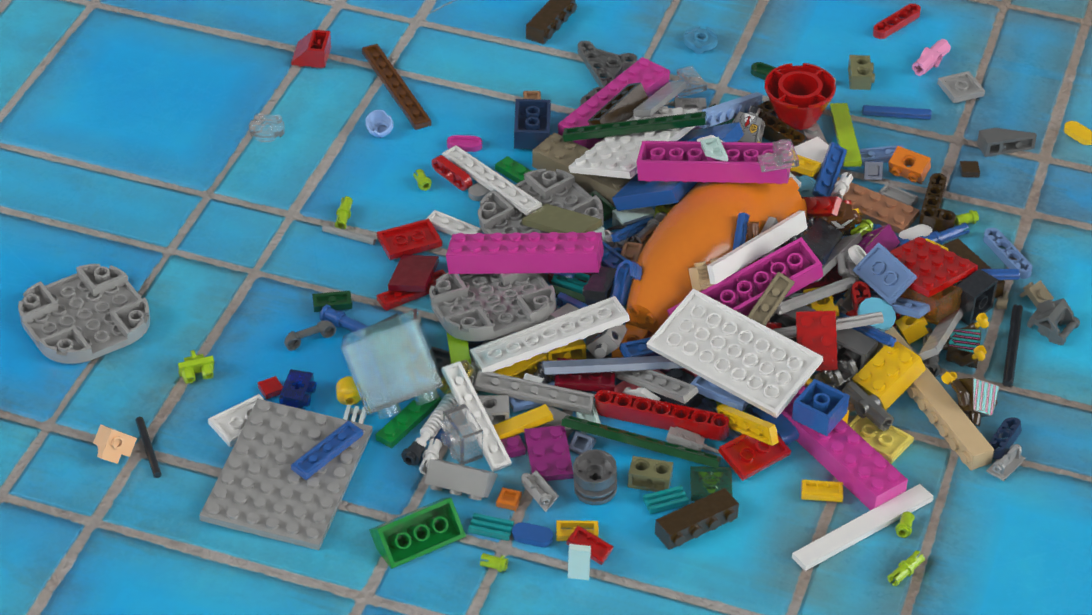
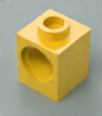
(912, 328)

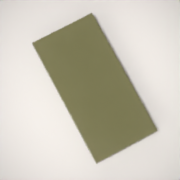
(560, 220)

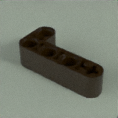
(777, 129)
(931, 213)

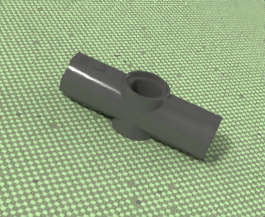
(868, 406)

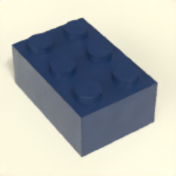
(531, 122)

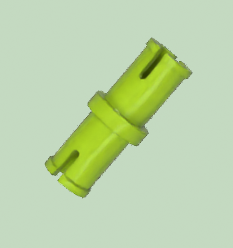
(343, 212)
(906, 568)

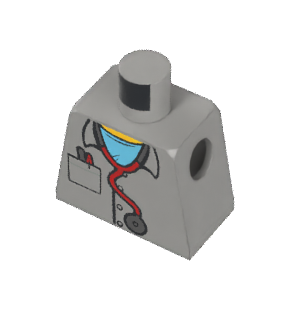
(605, 342)

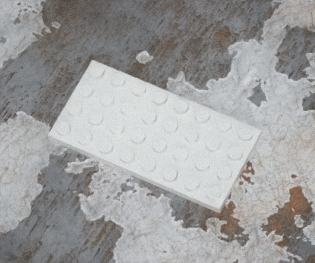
(618, 154)
(735, 352)

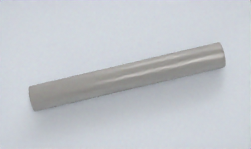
(348, 234)

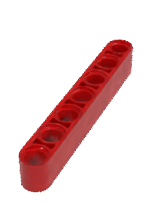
(661, 414)

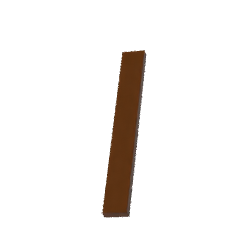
(396, 86)

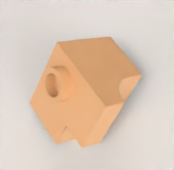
(113, 443)

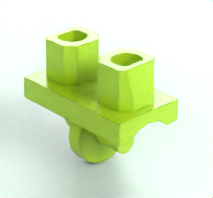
(196, 364)

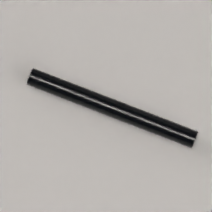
(148, 447)

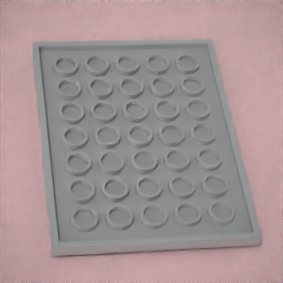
(262, 492)

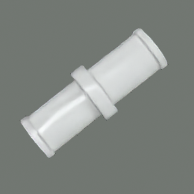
(842, 185)
(431, 453)

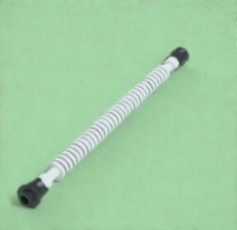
(432, 426)

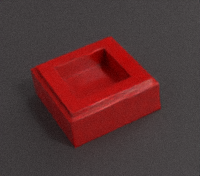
(270, 387)

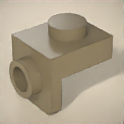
(1037, 293)

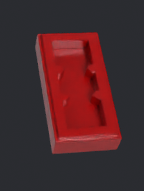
(599, 548)

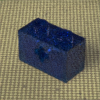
(298, 389)

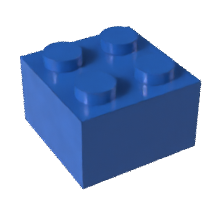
(820, 407)

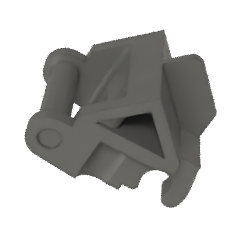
(1051, 314)
(839, 377)

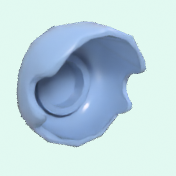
(379, 123)

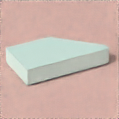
(713, 148)

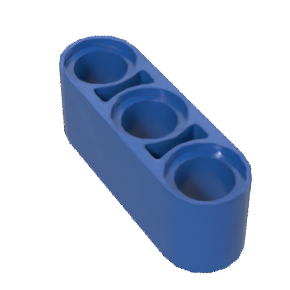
(785, 429)

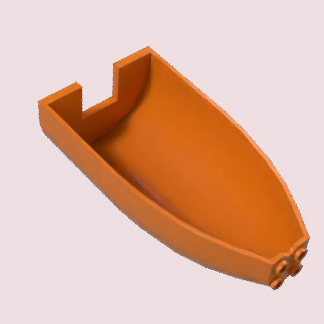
(696, 231)

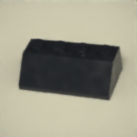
(819, 236)

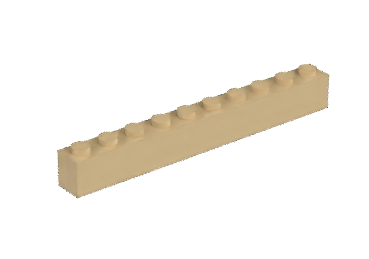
(947, 416)

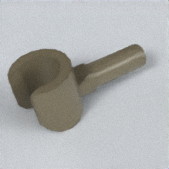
(1001, 303)

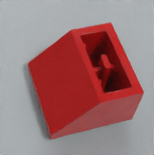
(313, 49)

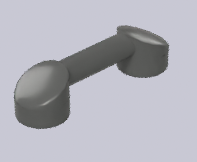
(293, 340)

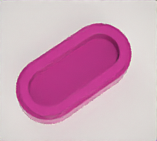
(465, 142)

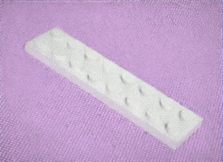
(549, 335)

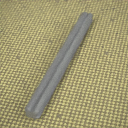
(815, 295)
(841, 323)

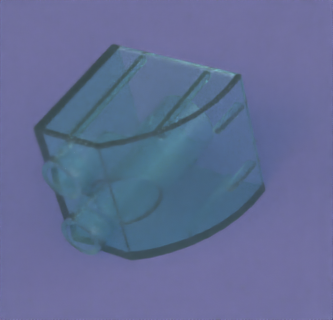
(392, 364)

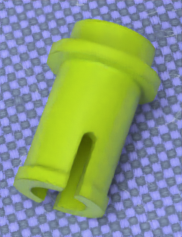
(424, 182)
(970, 217)
(863, 228)
(904, 528)
(495, 562)

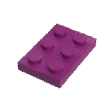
(549, 452)

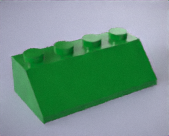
(418, 532)

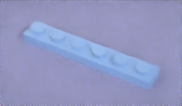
(730, 109)

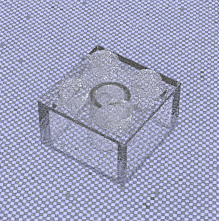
(462, 434)

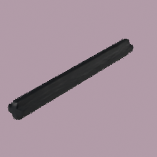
(1012, 346)

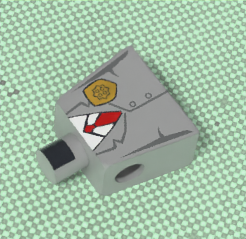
(751, 125)

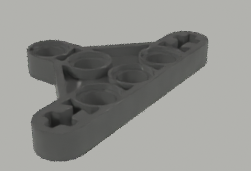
(604, 60)

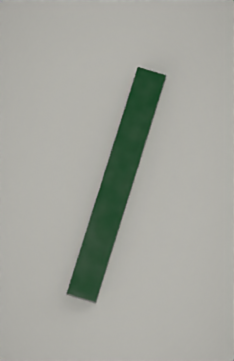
(634, 126)
(641, 441)

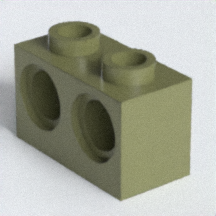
(860, 72)
(650, 474)

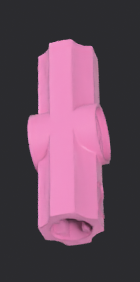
(931, 57)

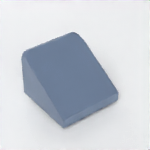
(581, 442)

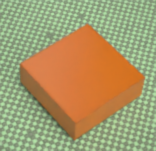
(509, 499)

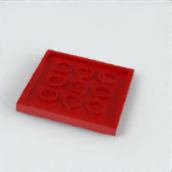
(932, 265)

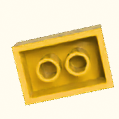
(890, 373)

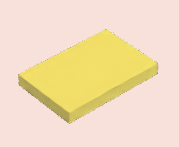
(888, 443)

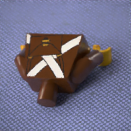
(845, 220)

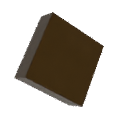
(969, 169)

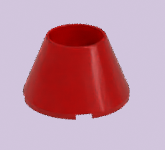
(799, 93)

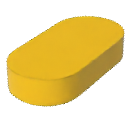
(1078, 132)

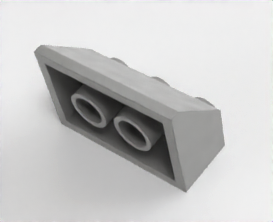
(460, 479)

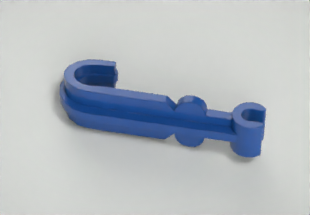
(623, 279)

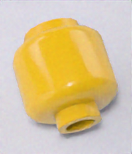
(347, 391)

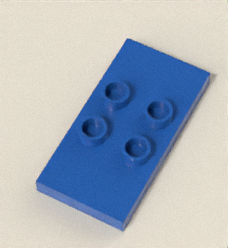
(654, 193)

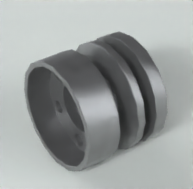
(595, 477)

